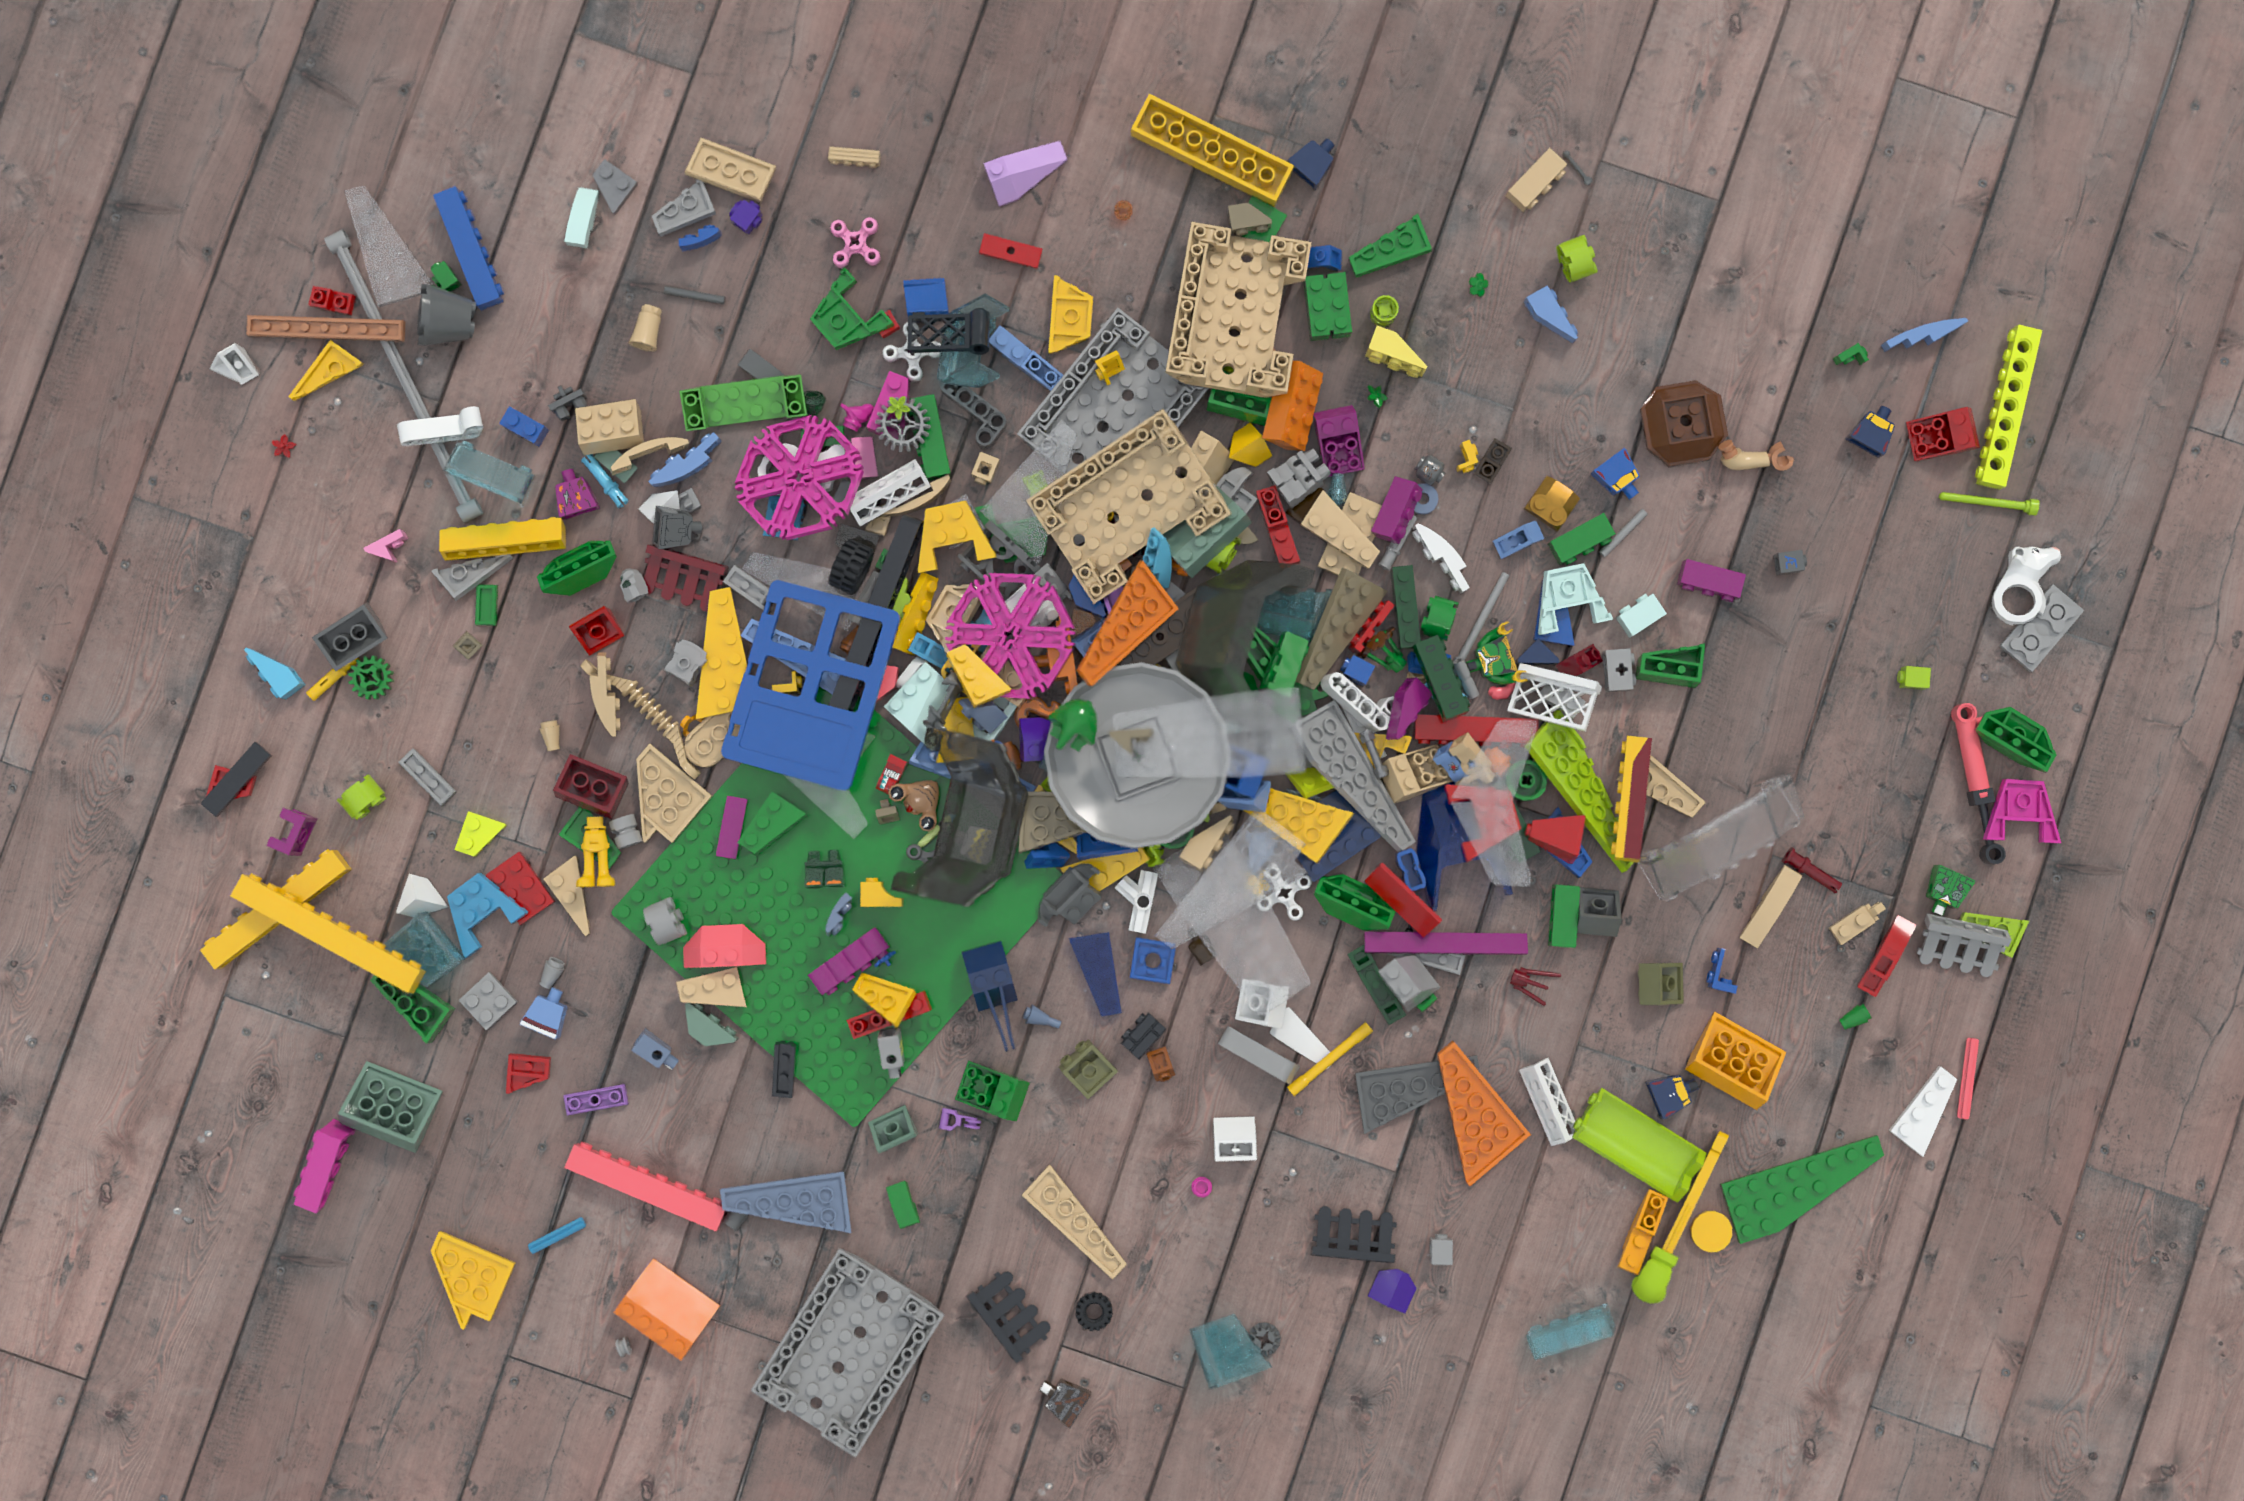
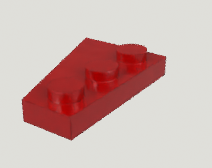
(1367, 632)

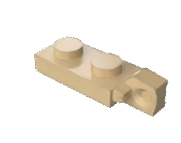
(1856, 922)

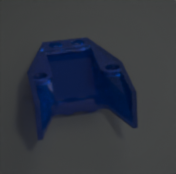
(1440, 841)

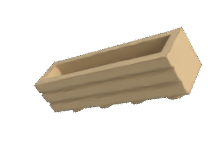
(854, 156)

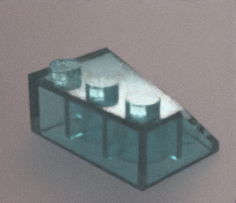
(1293, 613)
(428, 945)
(1226, 1351)

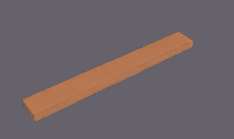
(326, 328)

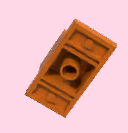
(1068, 671)

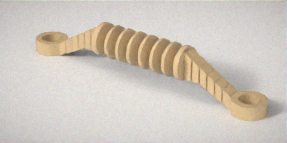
(672, 731)

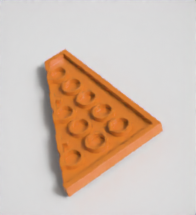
(1480, 1118)

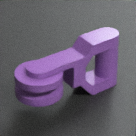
(972, 1121)

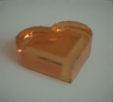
(1082, 620)

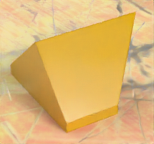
(1249, 446)

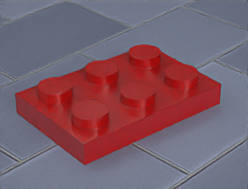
(522, 884)

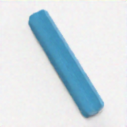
(556, 1235)

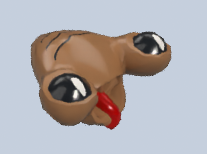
(919, 798)

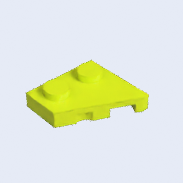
(1309, 782)
(477, 833)

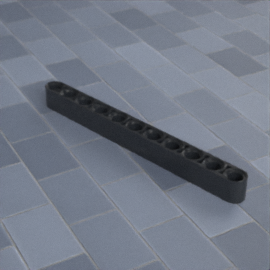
(883, 595)

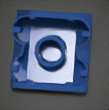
(926, 296)

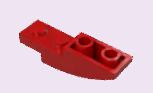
(1277, 525)
(1887, 955)
(873, 1021)

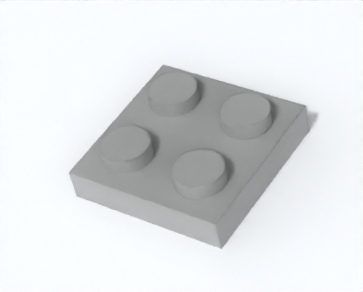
(488, 1001)

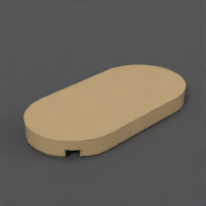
(706, 740)

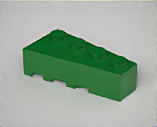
(421, 1009)

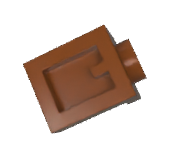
(1160, 1064)

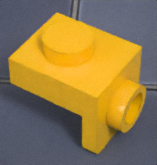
(1109, 366)
(1469, 452)
(789, 688)

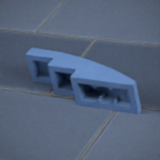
(1929, 332)

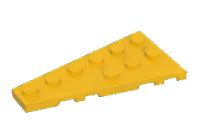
(725, 656)
(1307, 820)

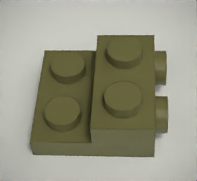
(1087, 1068)

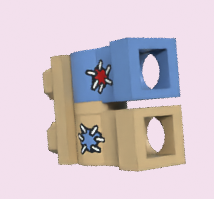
(1457, 756)

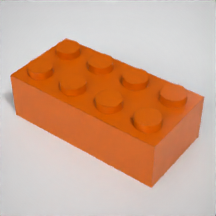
(1293, 412)

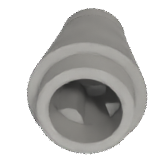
(552, 970)

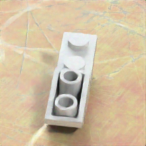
(1438, 548)

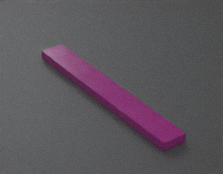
(1446, 943)

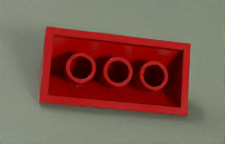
(1402, 900)

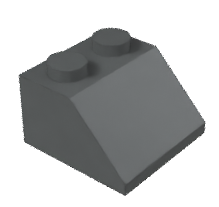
(1599, 912)

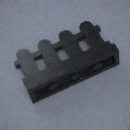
(1364, 1236)
(998, 1310)

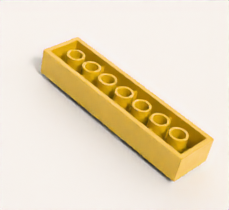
(1211, 150)

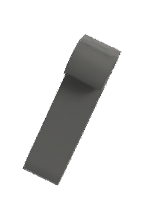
(971, 406)

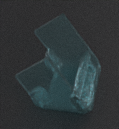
(965, 367)
(490, 473)

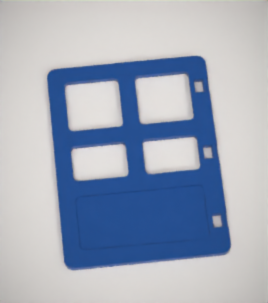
(797, 732)

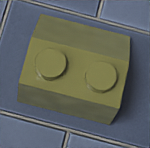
(1660, 983)

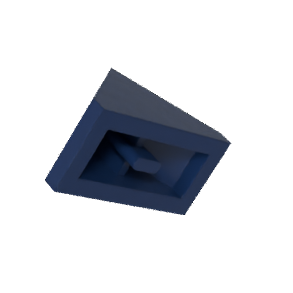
(1537, 654)

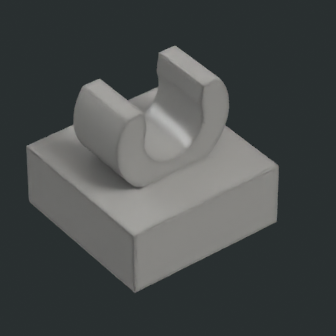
(688, 501)

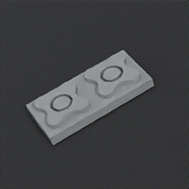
(2034, 640)

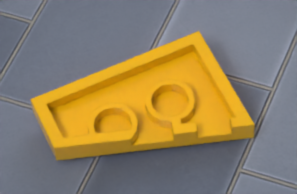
(976, 677)
(884, 997)

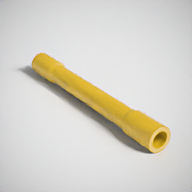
(1303, 1080)

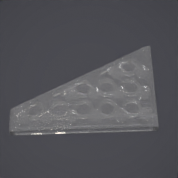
(1009, 505)

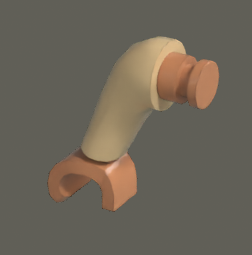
(1737, 459)

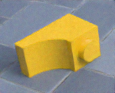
(875, 895)

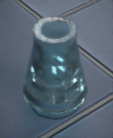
(1338, 489)

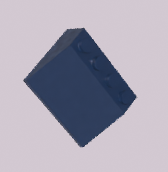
(1351, 840)

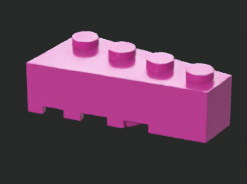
(322, 1165)

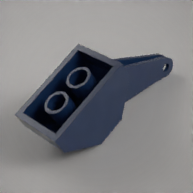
(991, 982)

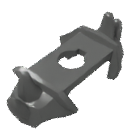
(937, 718)

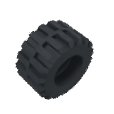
(851, 566)

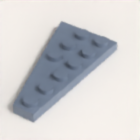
(800, 1200)

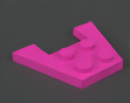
(2022, 802)

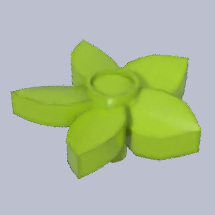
(898, 407)

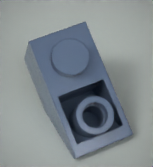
(986, 716)

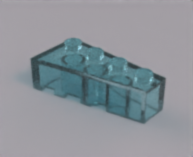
(1571, 1331)

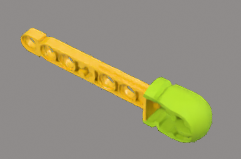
(1656, 1273)

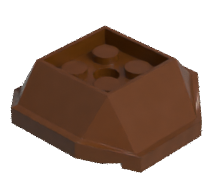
(1669, 438)

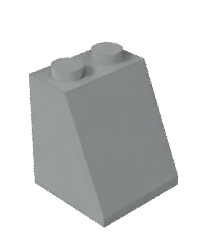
(1409, 981)

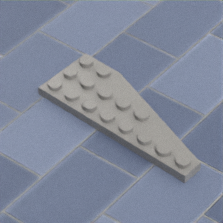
(1343, 762)

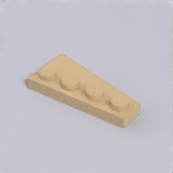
(1337, 529)
(1669, 790)

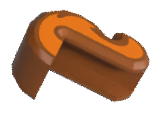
(1036, 706)

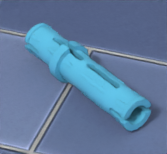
(610, 487)

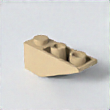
(1202, 846)

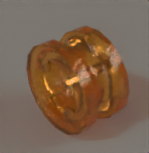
(1123, 204)

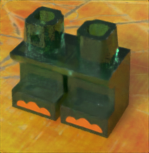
(824, 873)

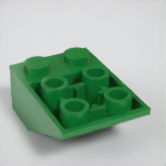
(992, 1091)

